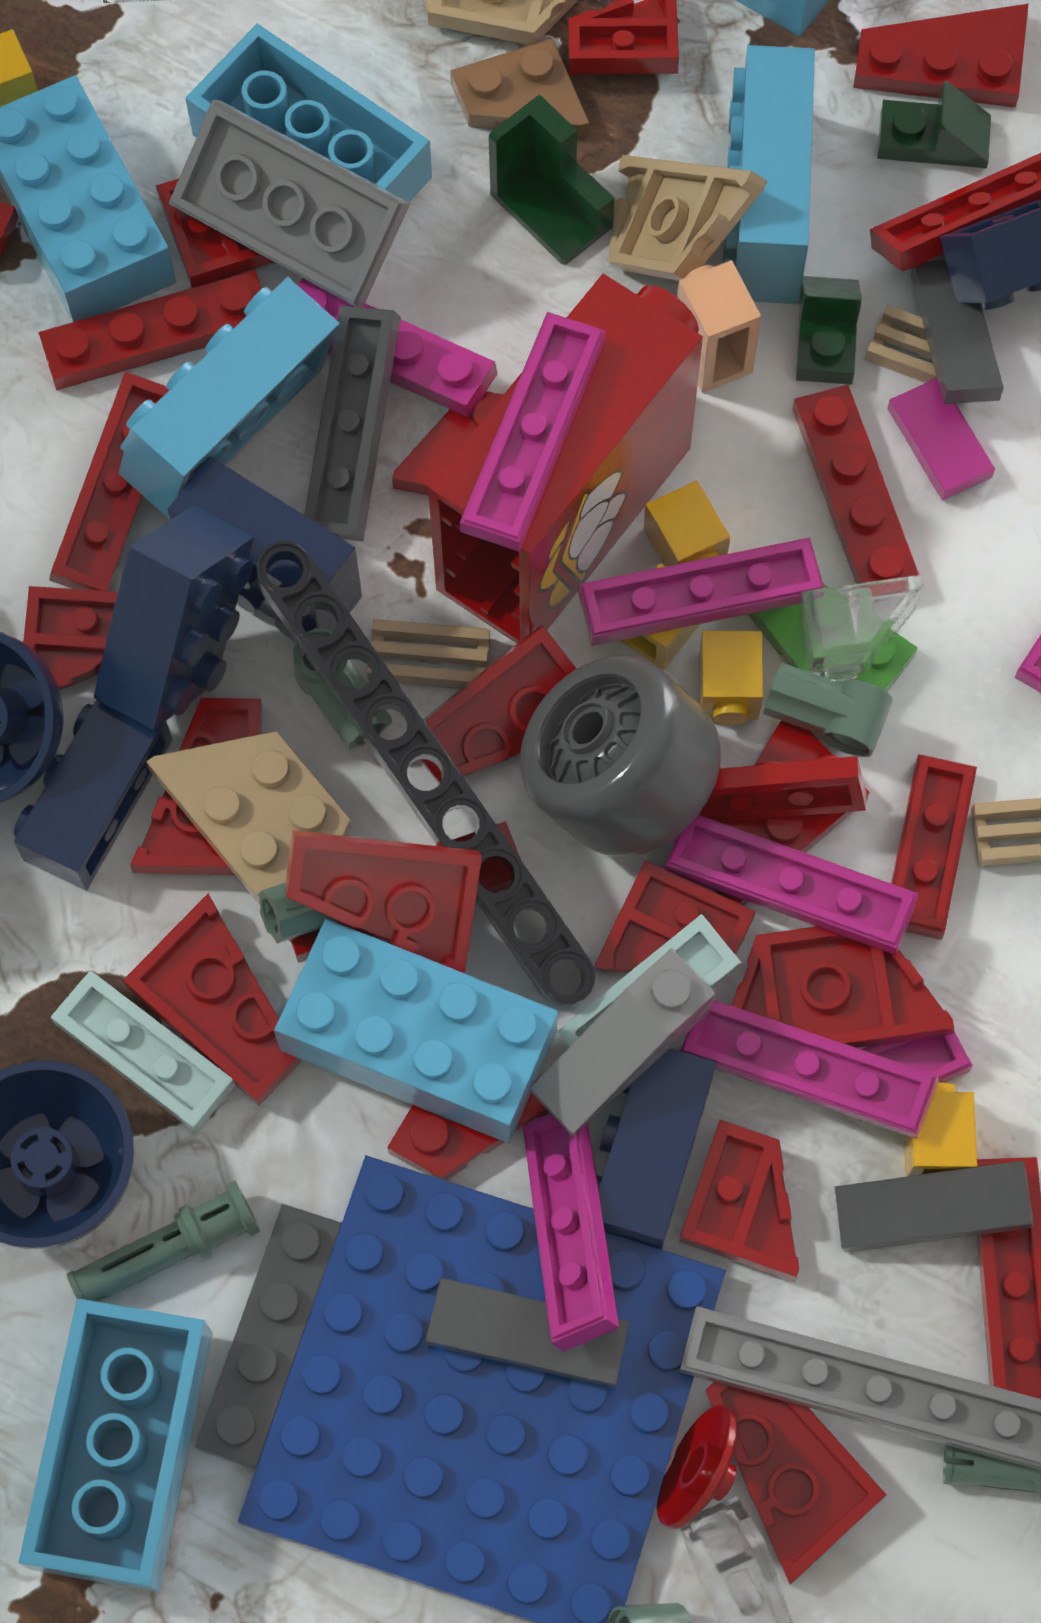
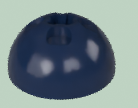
(29, 717)
(66, 1111)

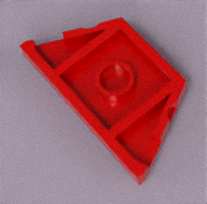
(839, 989)

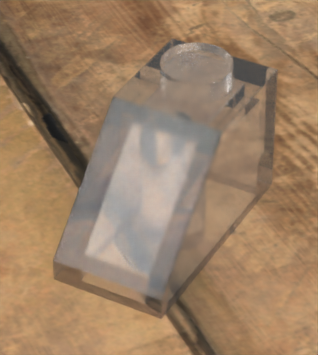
(854, 624)
(734, 1565)

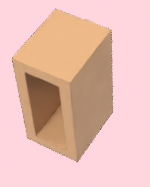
(725, 320)

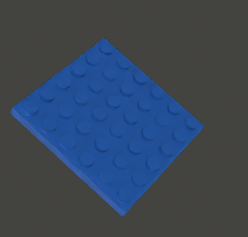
(459, 1463)

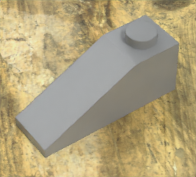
(624, 1041)

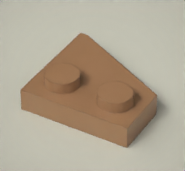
(505, 83)

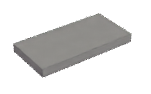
(289, 203)

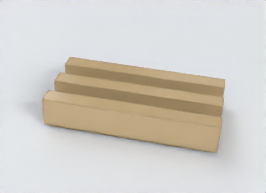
(907, 332)
(431, 634)
(1006, 810)

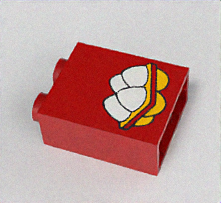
(613, 461)

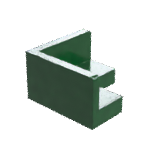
(544, 185)

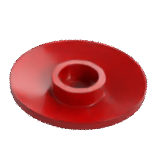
(699, 1468)

